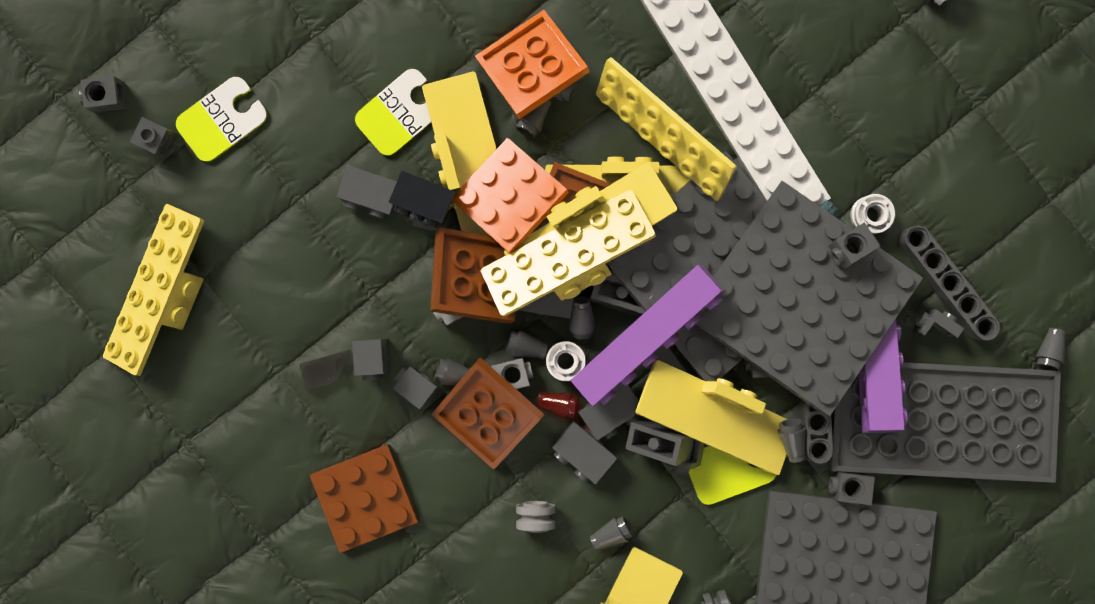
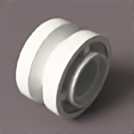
(881, 204)
(552, 357)

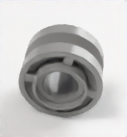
(535, 516)

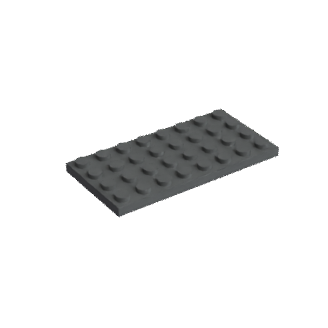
(958, 425)

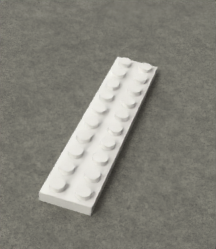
(734, 97)

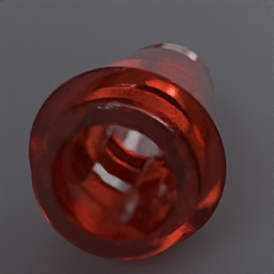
(559, 403)

